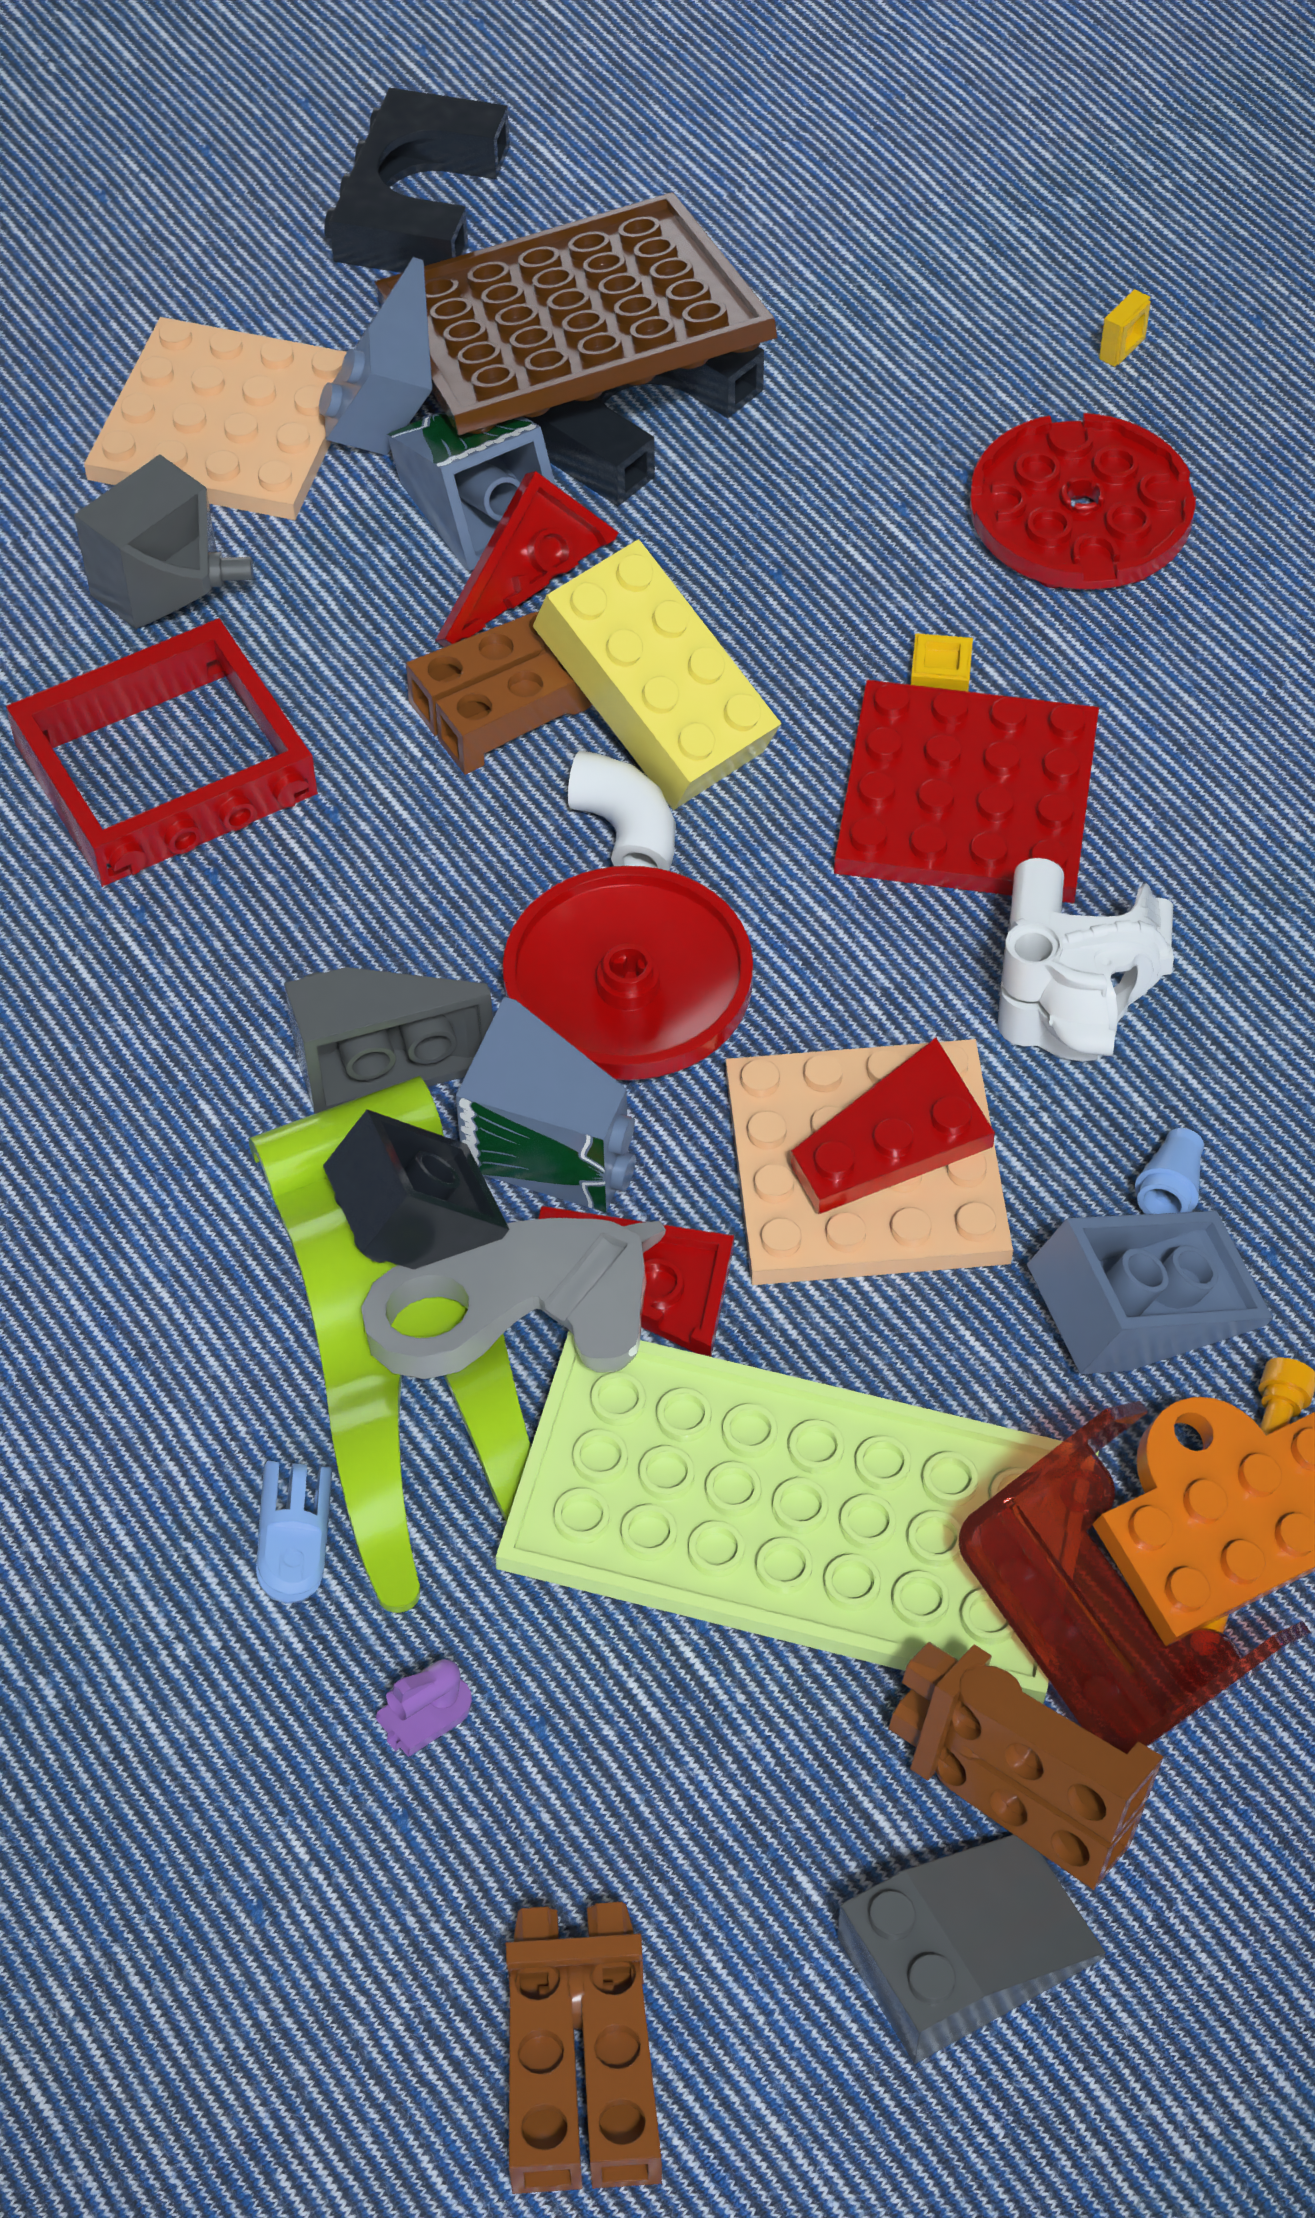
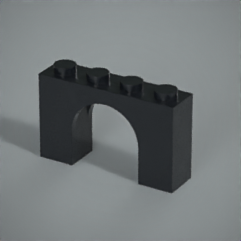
(407, 137)
(618, 456)

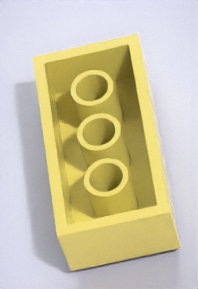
(656, 673)

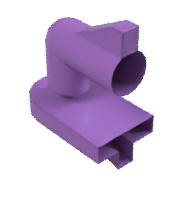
(425, 1706)

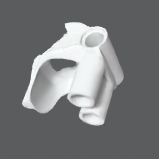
(1062, 965)

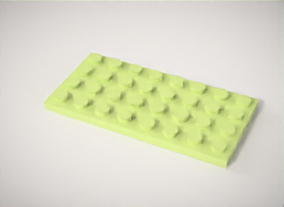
(767, 1506)

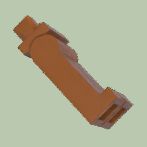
(491, 690)
(1023, 1761)
(567, 1988)

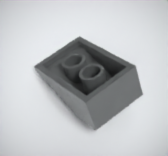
(382, 1028)
(964, 1941)

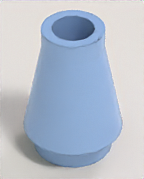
(1172, 1175)

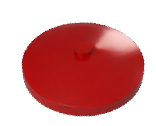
(632, 968)

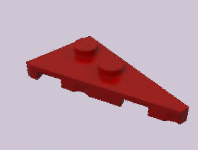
(533, 543)

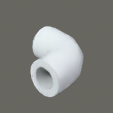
(630, 804)

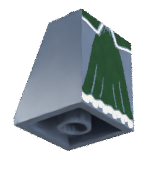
(466, 478)
(544, 1113)

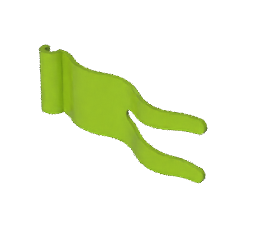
(360, 1389)

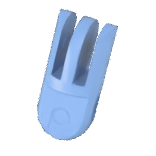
(292, 1539)

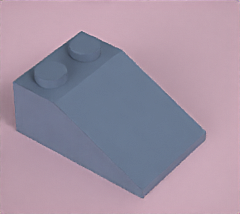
(385, 372)
(1145, 1287)

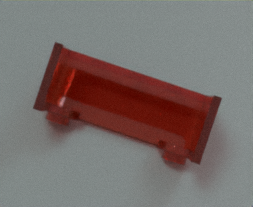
(1077, 1612)

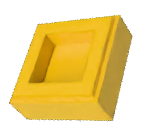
(1125, 328)
(942, 661)

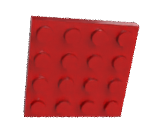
(965, 787)

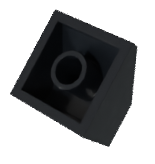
(411, 1193)

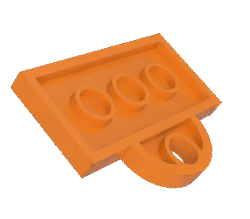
(1214, 1520)

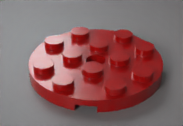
(1127, 534)

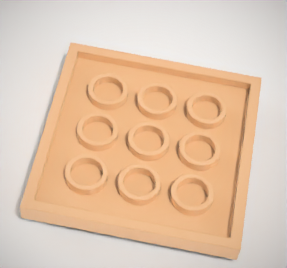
(224, 411)
(920, 1225)

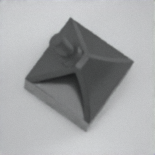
(153, 544)

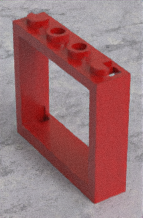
(136, 685)

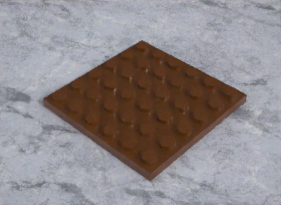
(581, 312)

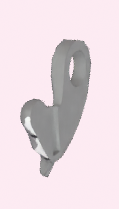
(570, 1268)

